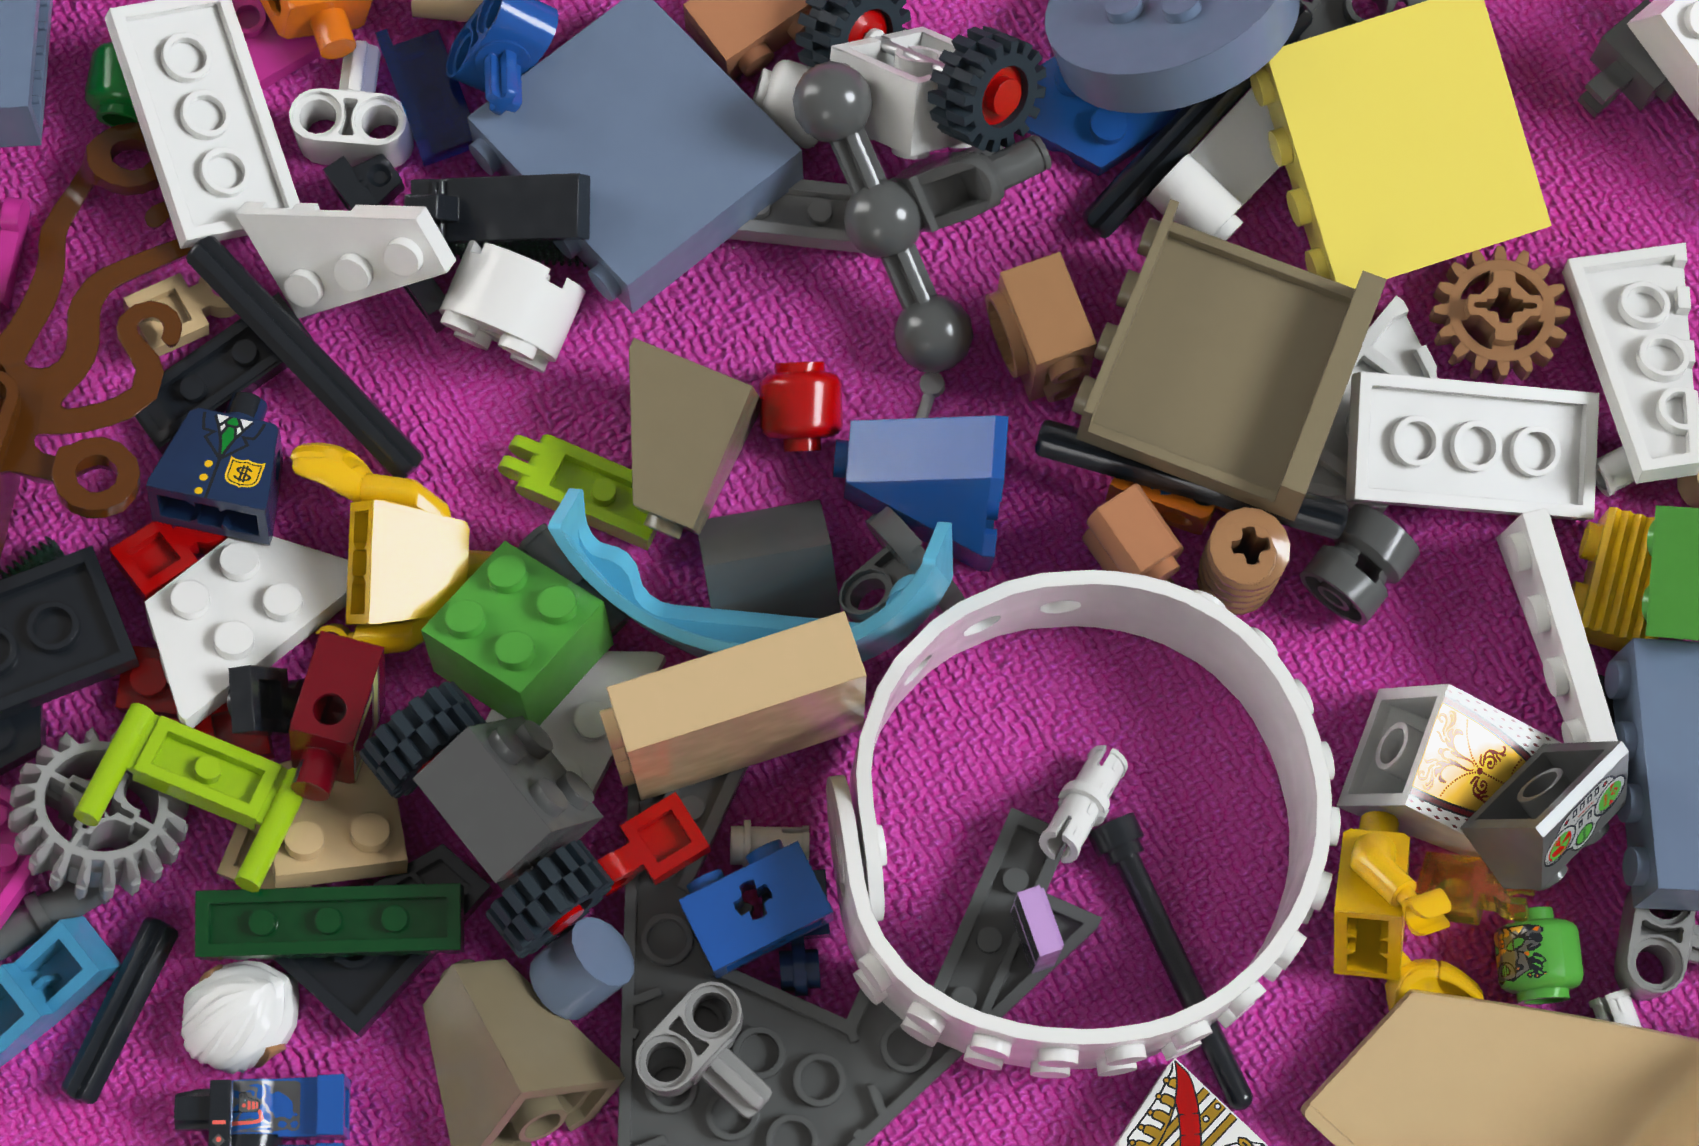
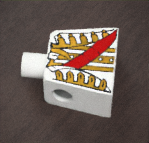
(1184, 1114)

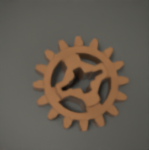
(1520, 298)

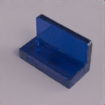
(428, 96)

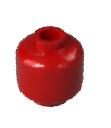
(800, 405)

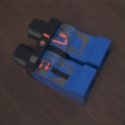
(268, 1111)

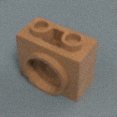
(1042, 328)

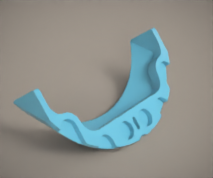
(709, 630)

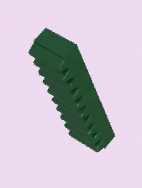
(329, 921)

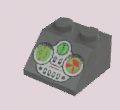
(1549, 812)

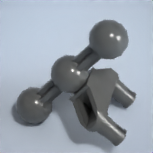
(890, 214)

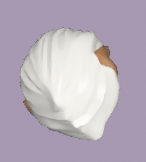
(240, 1015)

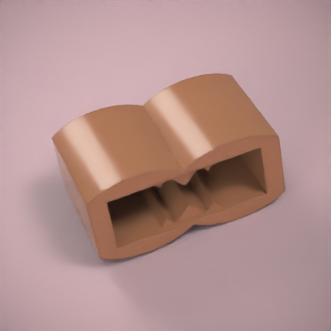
(1133, 537)

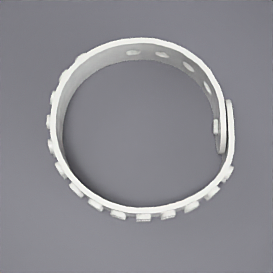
(1139, 605)

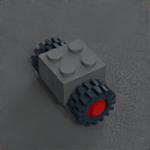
(505, 804)

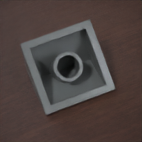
(771, 562)

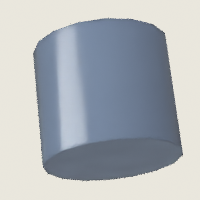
(581, 968)

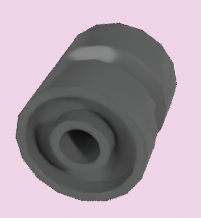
(1355, 570)

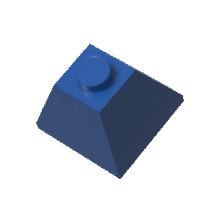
(931, 475)

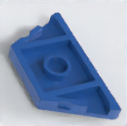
(1086, 133)

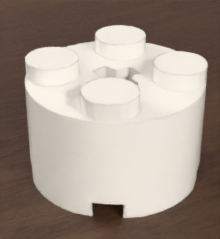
(510, 302)

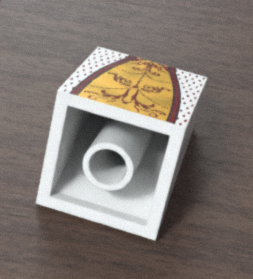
(1435, 760)

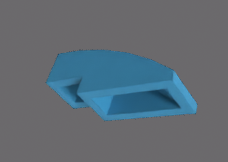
(50, 982)

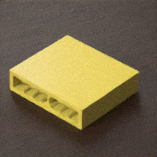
(1400, 141)

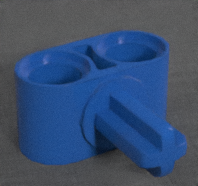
(499, 47)

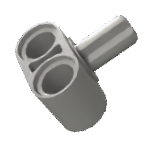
(1670, 940)
(705, 1052)

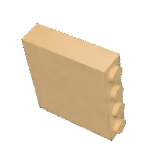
(737, 707)

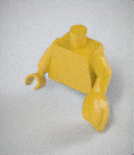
(401, 549)
(1372, 909)

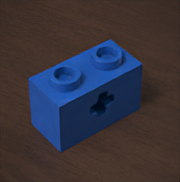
(793, 910)

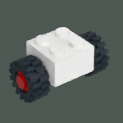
(924, 84)

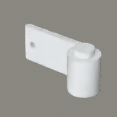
(1221, 172)

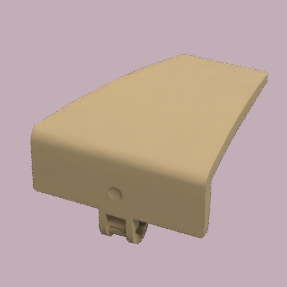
(1508, 1077)

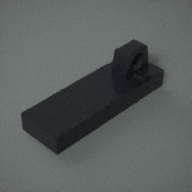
(379, 184)
(507, 207)

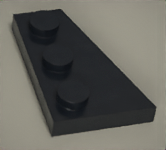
(365, 986)

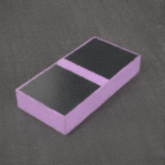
(1037, 928)

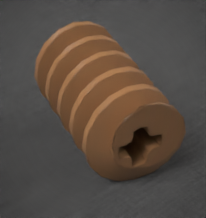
(1244, 559)

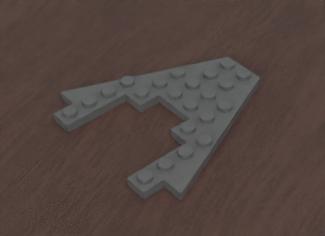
(827, 1073)

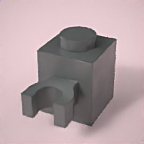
(1624, 70)

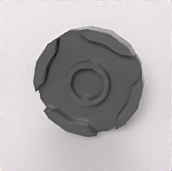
(898, 558)

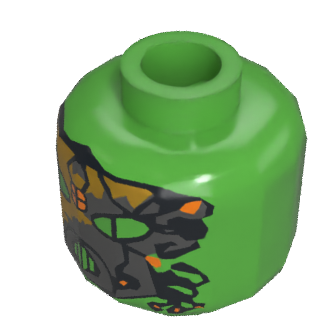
(1539, 958)

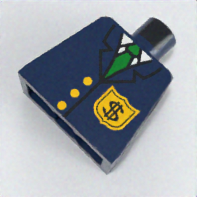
(221, 472)

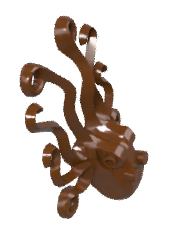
(34, 396)

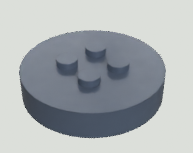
(1163, 51)

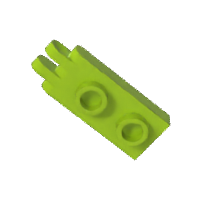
(561, 465)

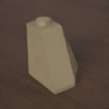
(683, 436)
(509, 1062)

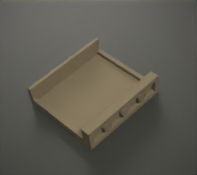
(1225, 366)

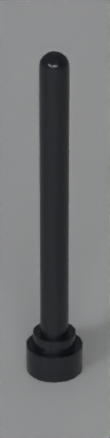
(1121, 847)

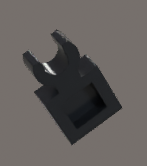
(261, 700)

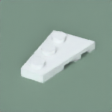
(344, 255)

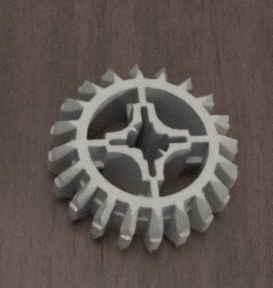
(60, 783)

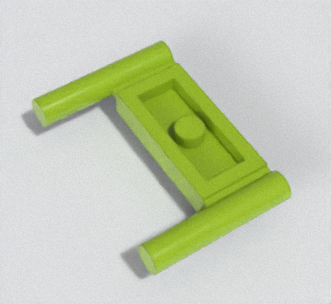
(202, 774)

